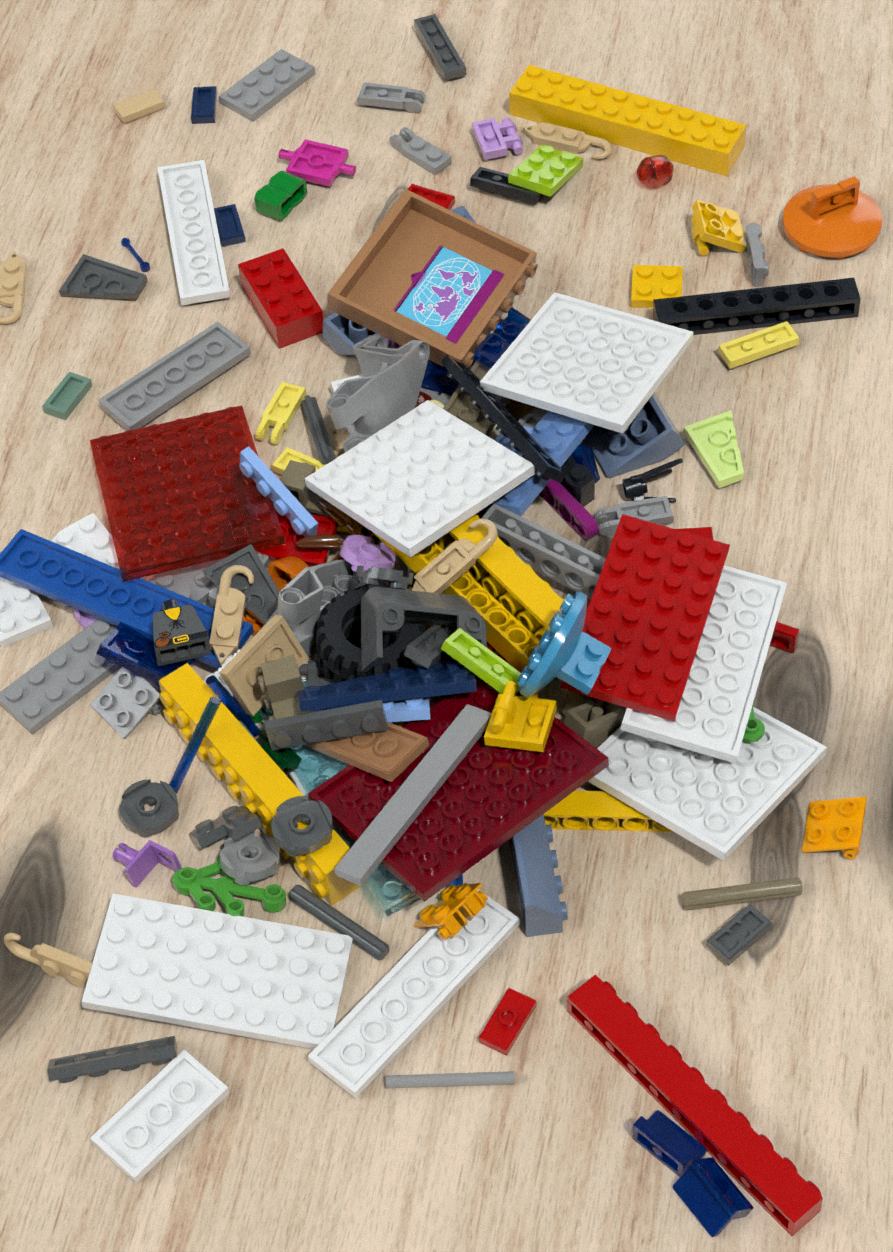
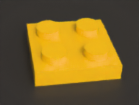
(655, 282)

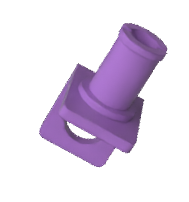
(142, 862)

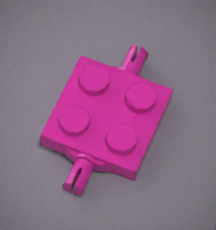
(317, 162)

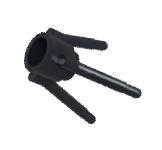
(636, 485)

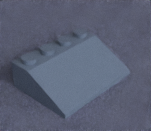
(645, 441)

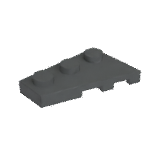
(102, 280)
(261, 595)

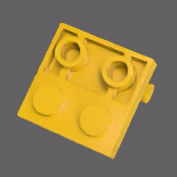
(716, 227)
(520, 721)

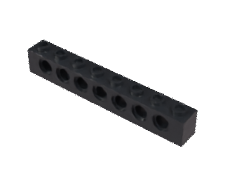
(760, 306)

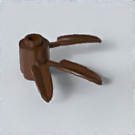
(334, 541)

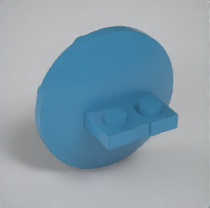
(565, 651)

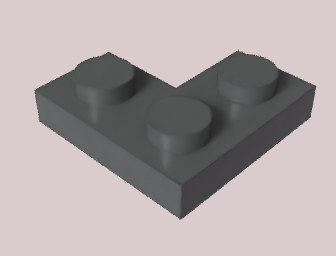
(234, 822)

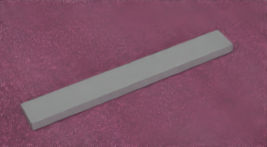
(413, 796)

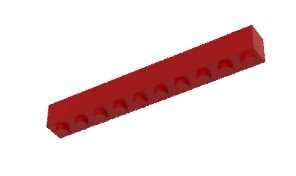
(695, 1105)

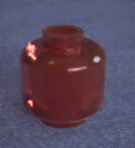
(655, 171)

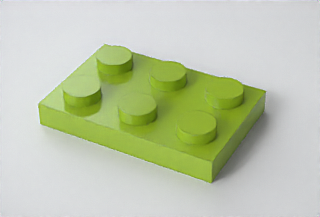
(546, 170)

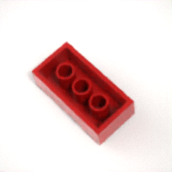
(281, 298)

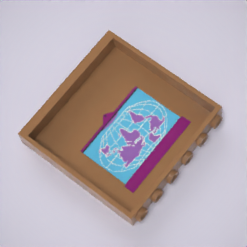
(432, 279)

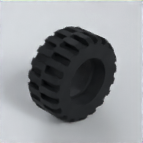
(340, 657)

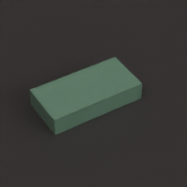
(67, 396)

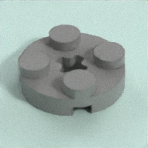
(245, 870)

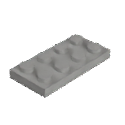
(267, 85)

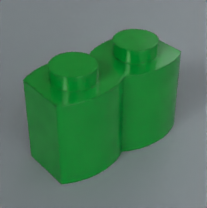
(280, 195)

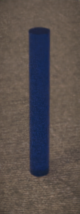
(232, 705)

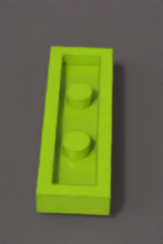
(480, 660)

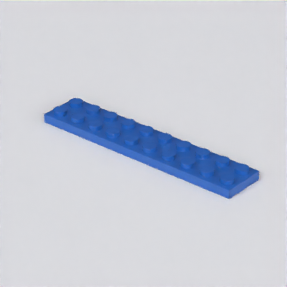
(95, 587)

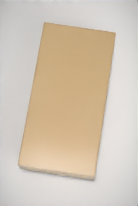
(139, 106)

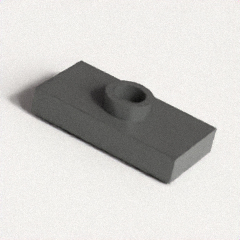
(739, 934)

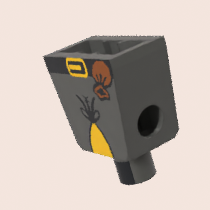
(178, 634)

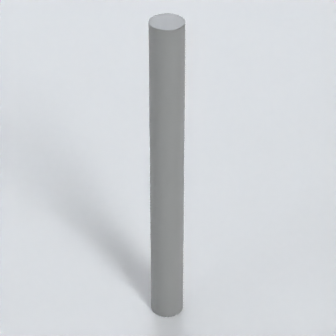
(450, 1079)

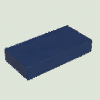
(204, 105)
(229, 225)

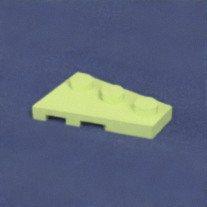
(717, 448)

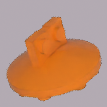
(832, 219)

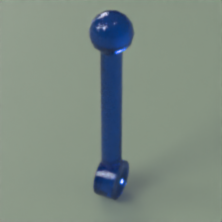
(144, 266)

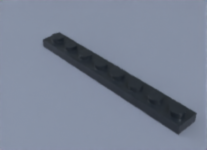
(506, 422)

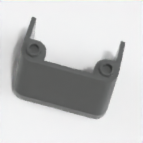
(388, 609)

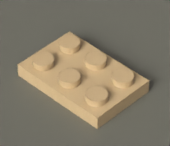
(242, 672)

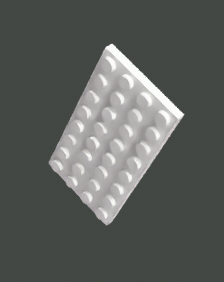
(723, 671)
(218, 972)

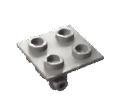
(127, 701)

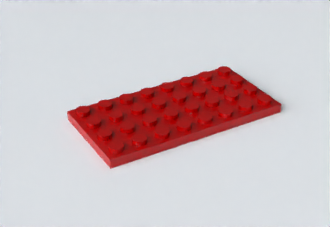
(651, 614)

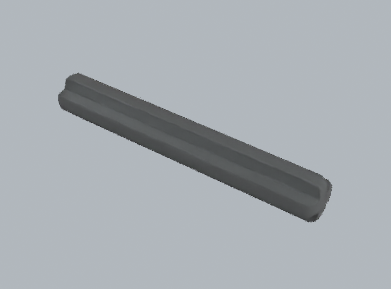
(318, 430)
(339, 922)

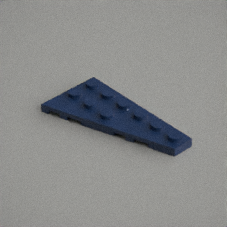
(398, 683)

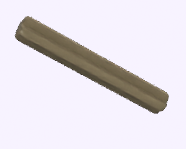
(741, 893)

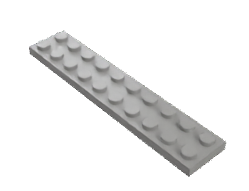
(77, 667)

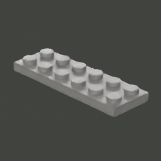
(174, 377)

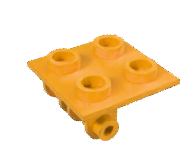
(835, 826)
(453, 909)

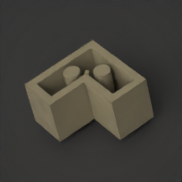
(294, 480)
(281, 681)
(591, 717)

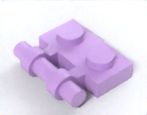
(492, 142)

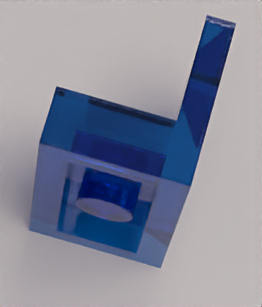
(667, 1142)
(711, 1195)

